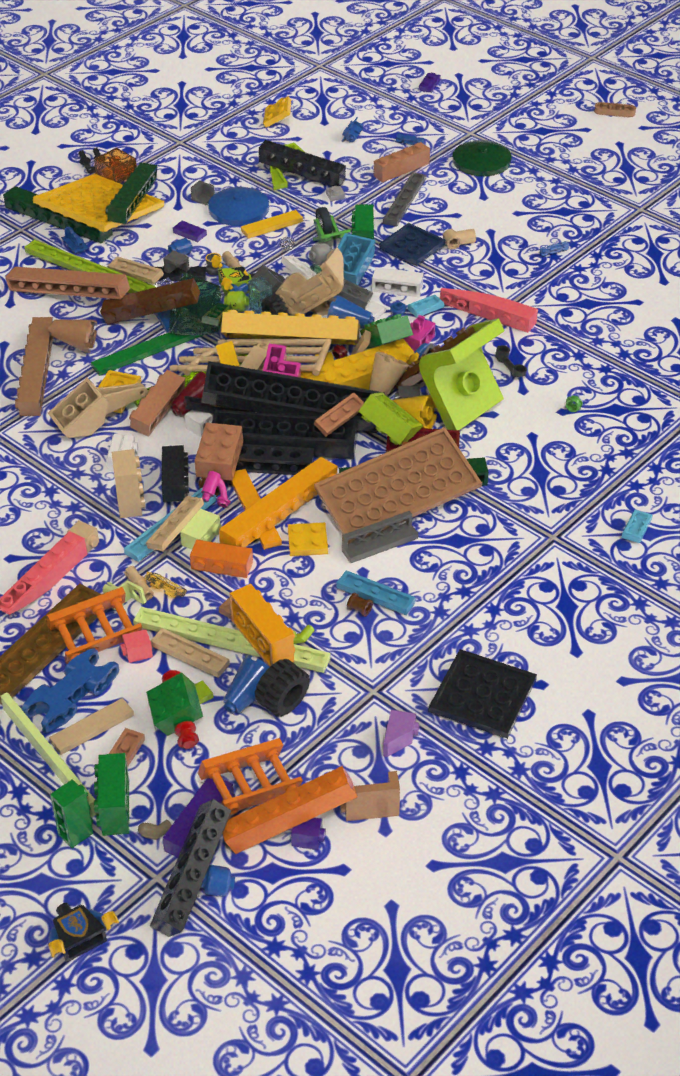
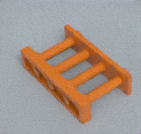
(92, 606)
(250, 757)

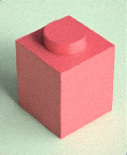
(136, 646)

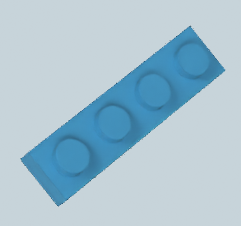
(376, 592)

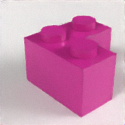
(276, 362)

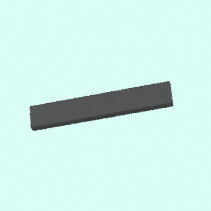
(404, 199)

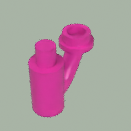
(212, 481)

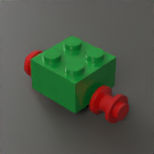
(176, 707)

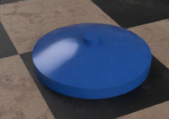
(238, 206)

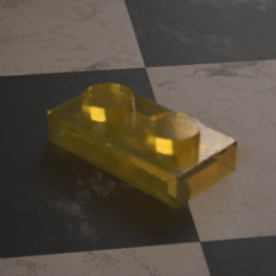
(170, 587)

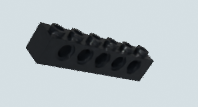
(302, 163)
(274, 459)
(190, 868)

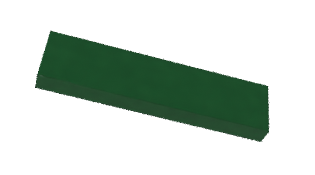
(214, 315)

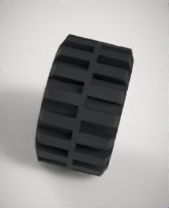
(282, 687)

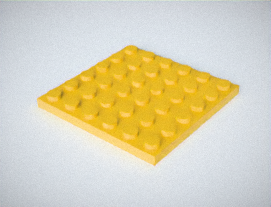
(87, 201)

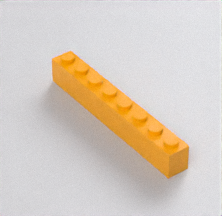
(276, 505)

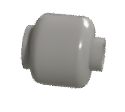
(319, 253)

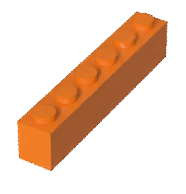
(289, 810)

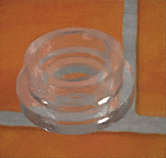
(287, 243)

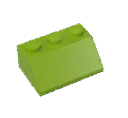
(389, 418)

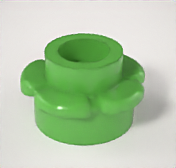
(572, 407)

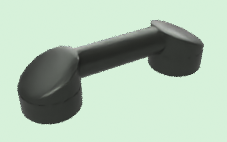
(502, 355)

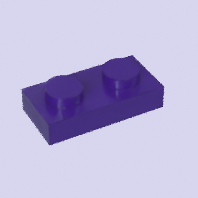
(429, 82)
(189, 231)

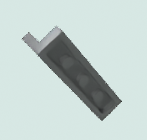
(379, 540)

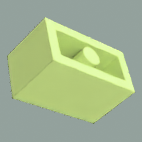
(201, 527)

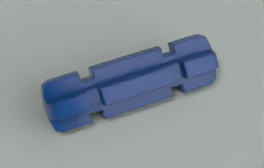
(407, 139)
(554, 248)

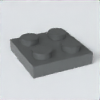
(356, 294)

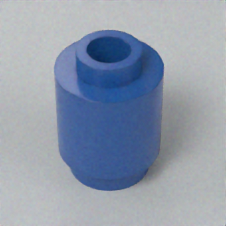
(182, 246)

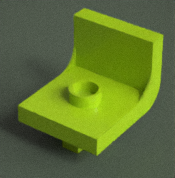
(462, 378)

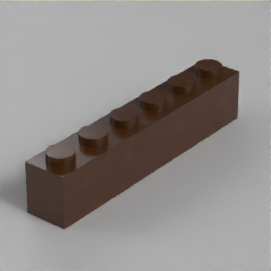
(150, 301)

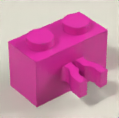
(422, 331)

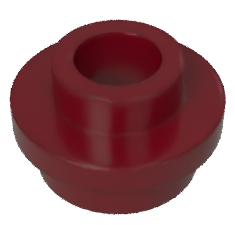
(339, 352)

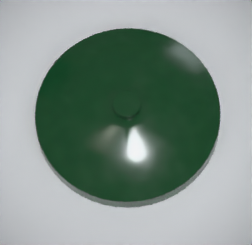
(481, 158)

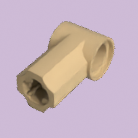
(457, 238)

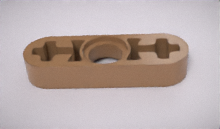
(615, 109)

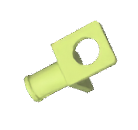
(129, 590)

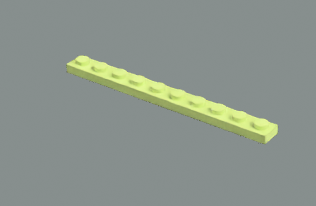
(222, 637)

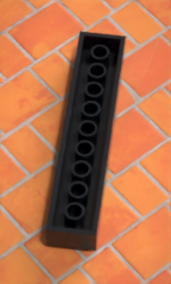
(276, 393)

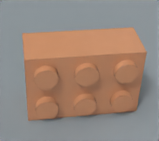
(219, 450)

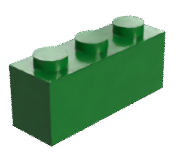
(363, 220)
(72, 813)

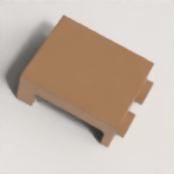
(374, 800)

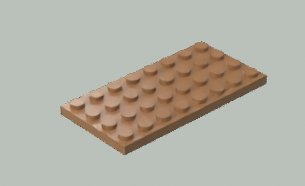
(399, 481)

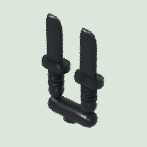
(86, 160)

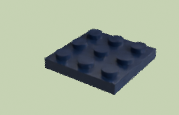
(412, 244)

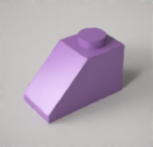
(400, 731)

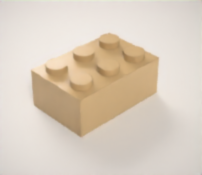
(127, 483)

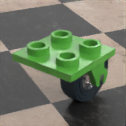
(326, 225)

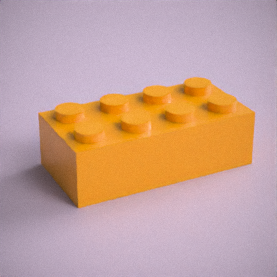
(261, 625)

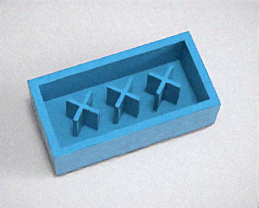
(357, 256)

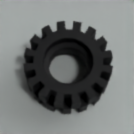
(274, 305)

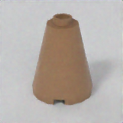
(75, 333)

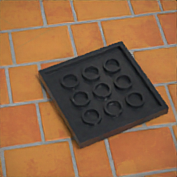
(483, 693)

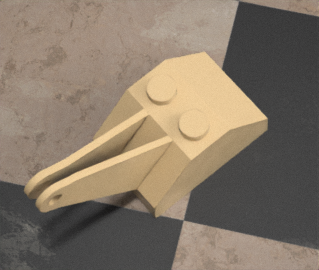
(87, 406)

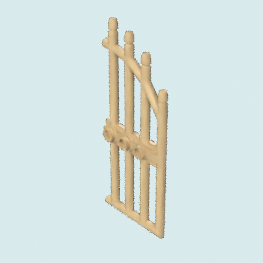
(206, 353)

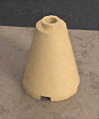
(386, 372)

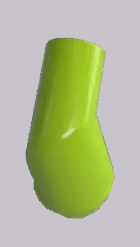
(304, 635)

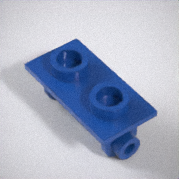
(352, 131)
(73, 241)

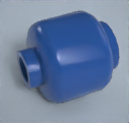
(218, 881)

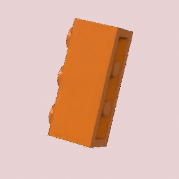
(221, 558)

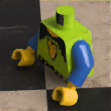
(231, 277)

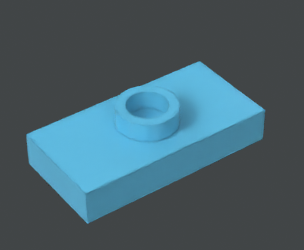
(425, 305)
(637, 526)

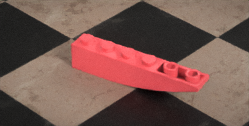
(491, 307)
(45, 573)

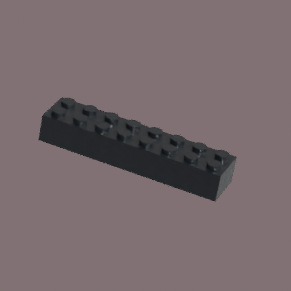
(292, 432)

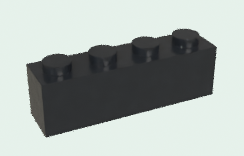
(174, 473)

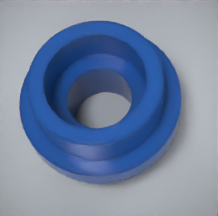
(398, 308)

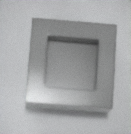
(335, 193)

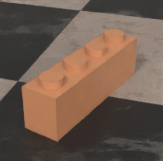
(401, 162)
(156, 403)

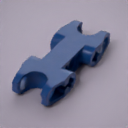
(61, 699)

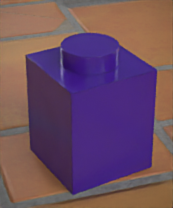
(308, 834)

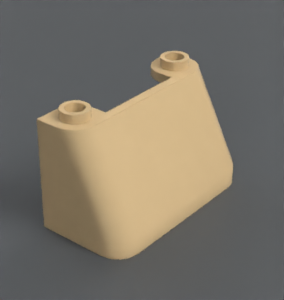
(304, 294)

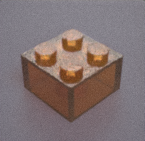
(115, 165)

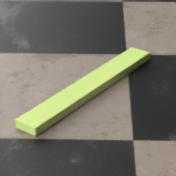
(41, 745)

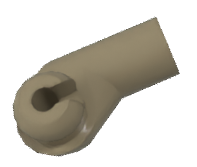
(154, 831)

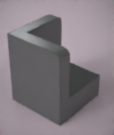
(202, 192)
(175, 260)

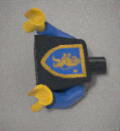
(78, 930)

